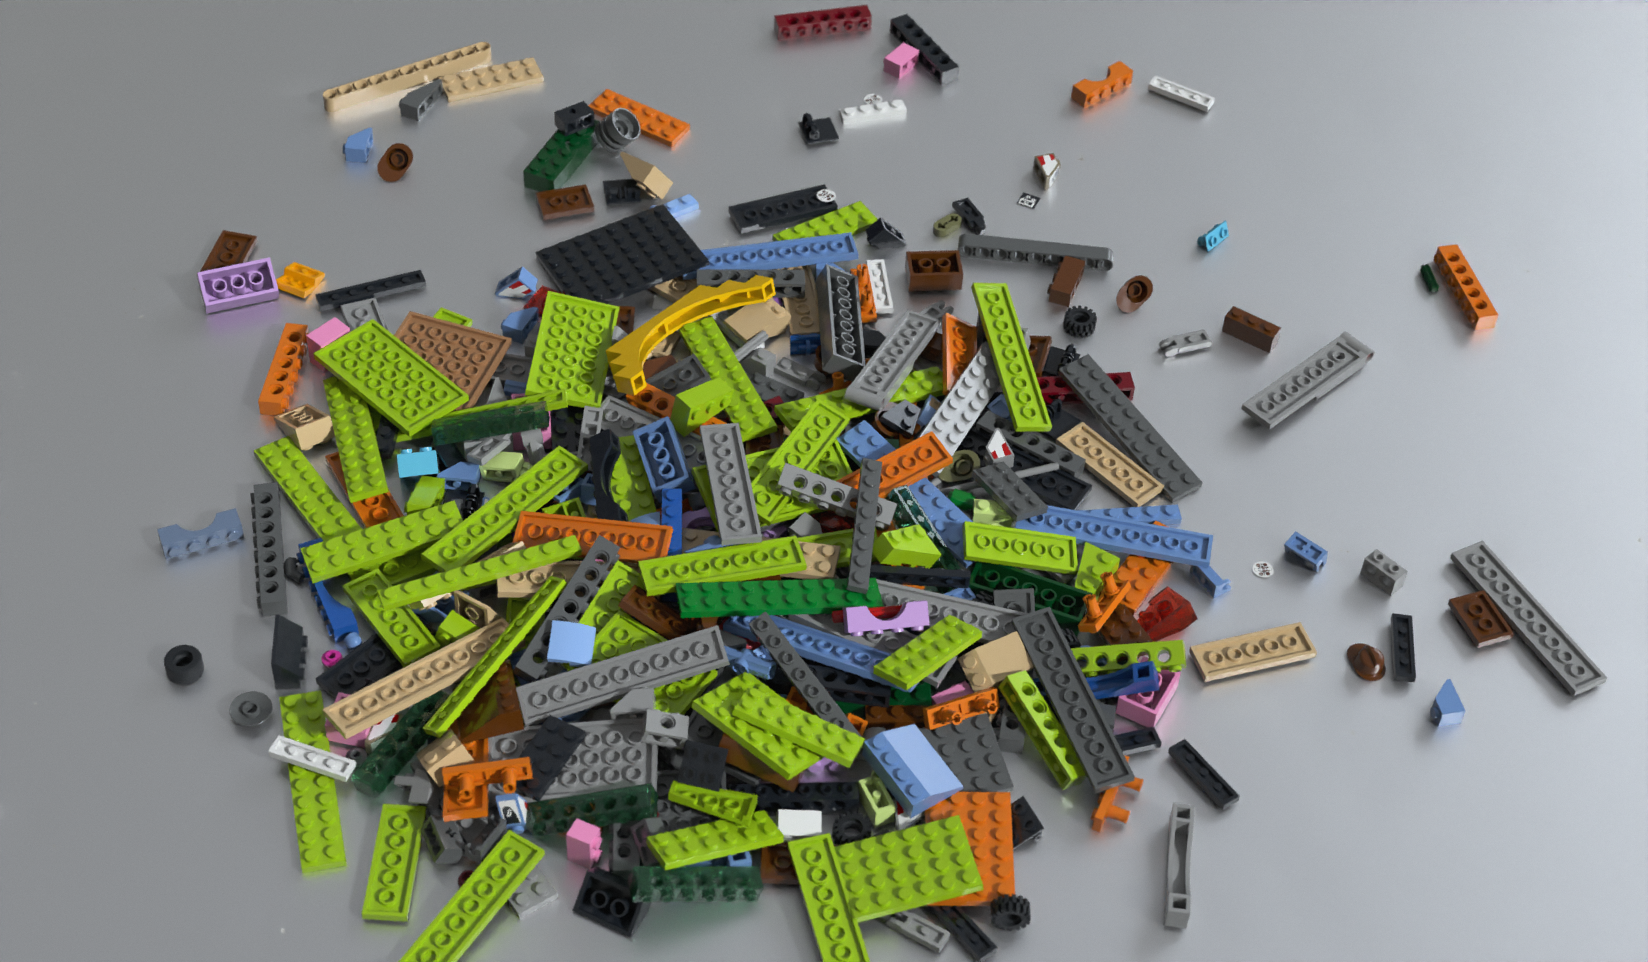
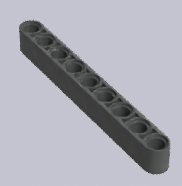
(1033, 251)

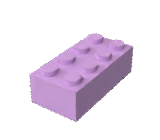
(237, 285)

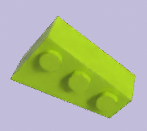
(699, 405)
(1092, 565)
(453, 629)

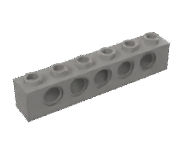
(829, 487)

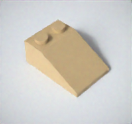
(647, 176)
(759, 317)
(306, 426)
(474, 610)
(994, 661)
(443, 753)

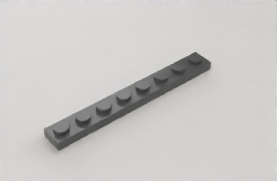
(864, 526)

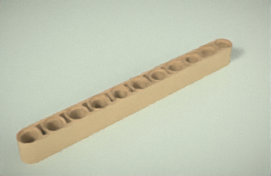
(406, 76)

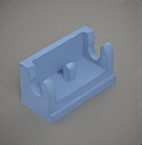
(1307, 550)
(1210, 580)

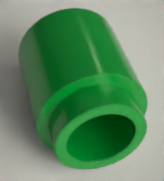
(962, 499)

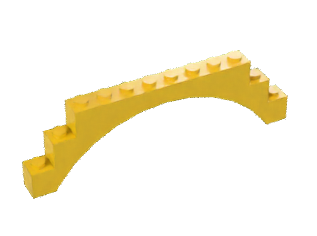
(630, 353)

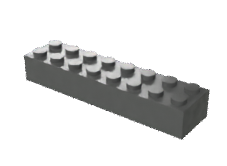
(840, 322)

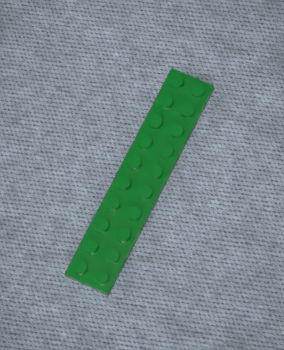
(772, 597)

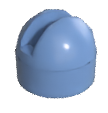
(352, 640)

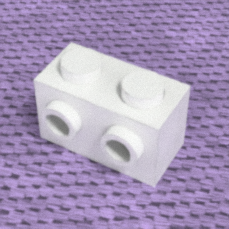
(799, 824)

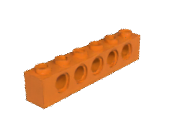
(1466, 287)
(284, 370)
(660, 400)

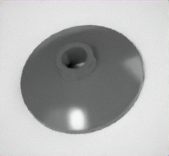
(249, 702)

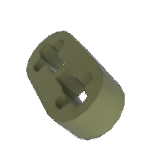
(947, 225)

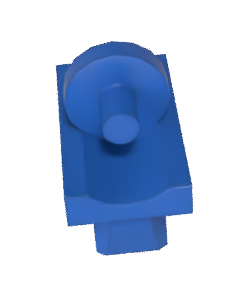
(804, 343)

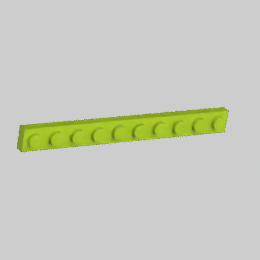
(554, 400)
(479, 572)
(494, 657)

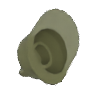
(961, 469)

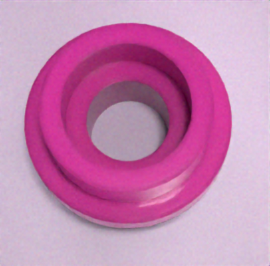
(326, 658)

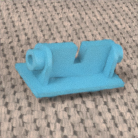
(1214, 236)

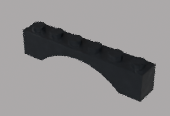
(604, 454)

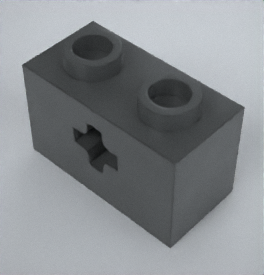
(443, 840)

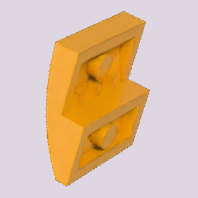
(299, 280)

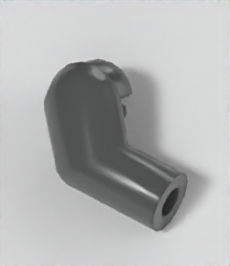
(290, 570)

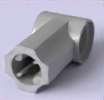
(534, 444)

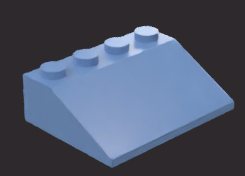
(910, 768)

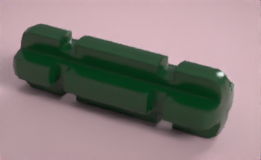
(1429, 278)

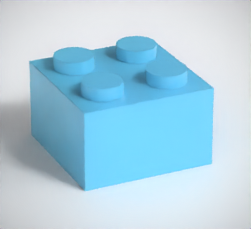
(417, 463)

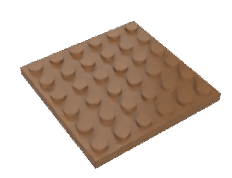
(456, 351)

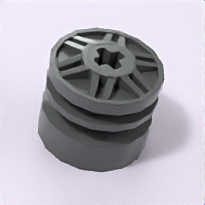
(617, 130)

